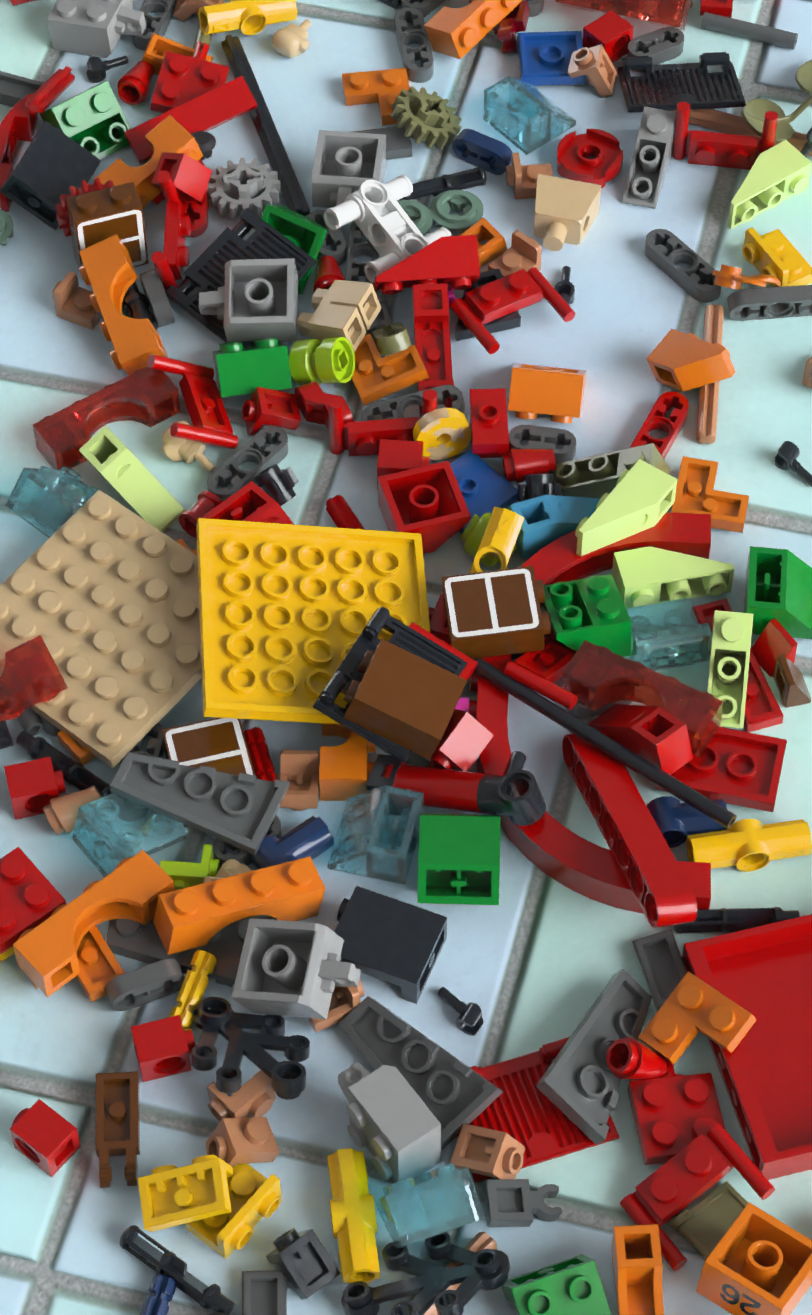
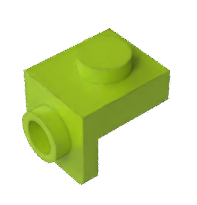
(191, 874)

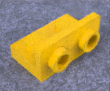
(776, 257)
(185, 1193)
(250, 1199)

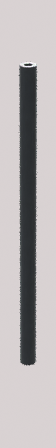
(606, 744)

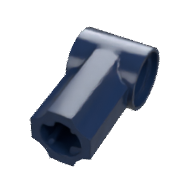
(680, 819)
(305, 840)

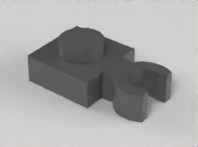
(513, 1204)

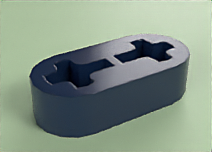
(482, 151)

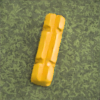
(193, 987)

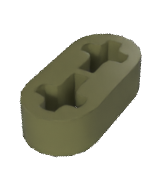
(391, 338)

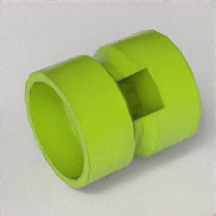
(322, 361)

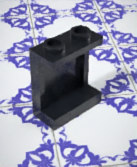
(47, 171)
(390, 939)

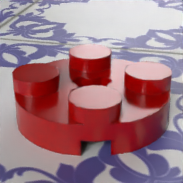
(595, 142)

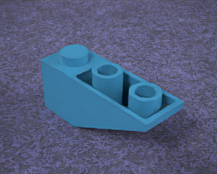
(548, 519)

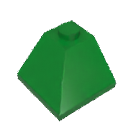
(298, 229)

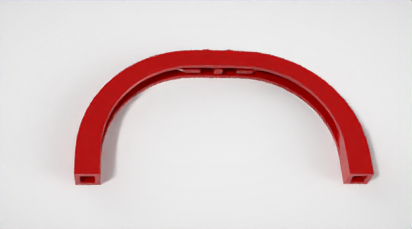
(547, 842)

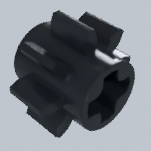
(277, 483)
(538, 485)

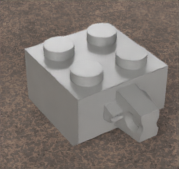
(93, 25)
(344, 163)
(256, 300)
(291, 969)
(390, 1122)

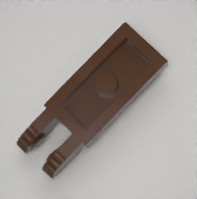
(117, 1124)

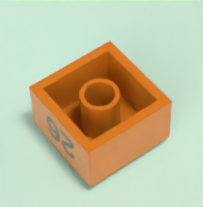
(758, 1266)

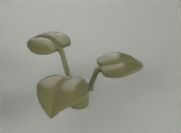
(755, 109)

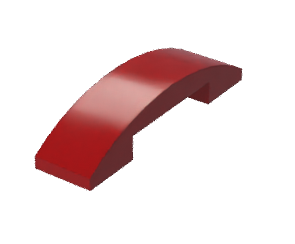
(15, 126)
(433, 335)

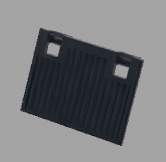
(675, 83)
(209, 267)
(347, 671)

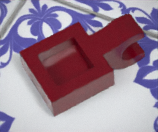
(513, 23)

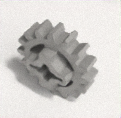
(243, 187)

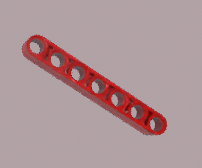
(631, 834)

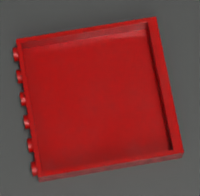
(771, 1067)

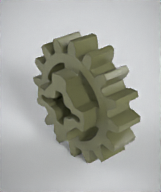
(426, 117)

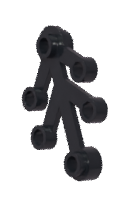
(216, 1017)
(476, 1271)

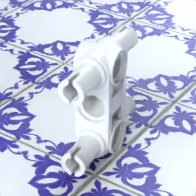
(383, 222)

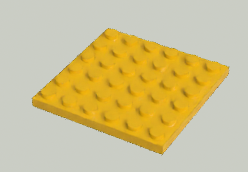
(290, 605)

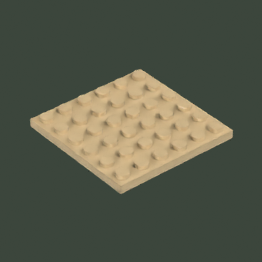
(117, 620)

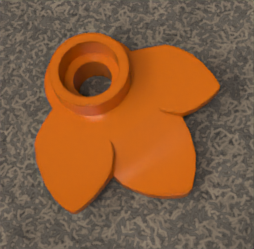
(732, 278)

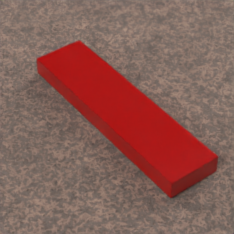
(197, 114)
(760, 704)

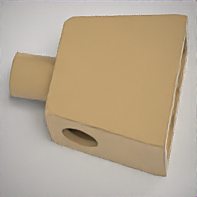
(564, 210)

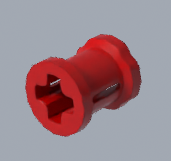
(205, 503)

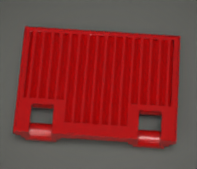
(528, 1113)

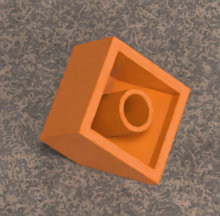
(546, 391)

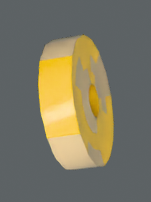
(443, 433)

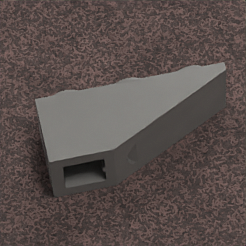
(650, 157)

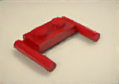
(720, 148)
(175, 254)
(506, 297)
(202, 401)
(363, 437)
(542, 668)
(685, 1179)

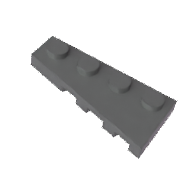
(214, 802)
(144, 944)
(579, 1074)
(440, 1079)

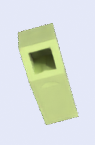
(772, 179)
(131, 479)
(632, 507)
(661, 575)
(730, 664)

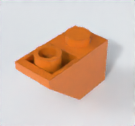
(689, 362)

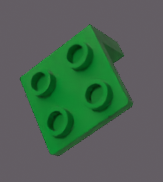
(559, 1289)

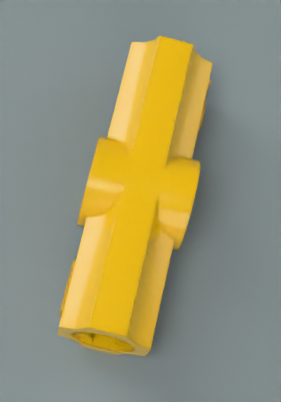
(246, 15)
(498, 538)
(750, 844)
(353, 1216)

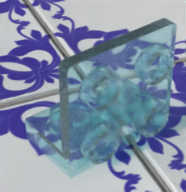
(668, 635)
(119, 829)

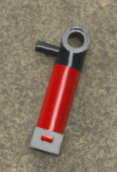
(509, 795)

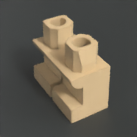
(341, 312)

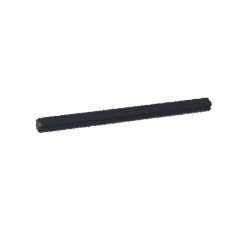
(266, 128)

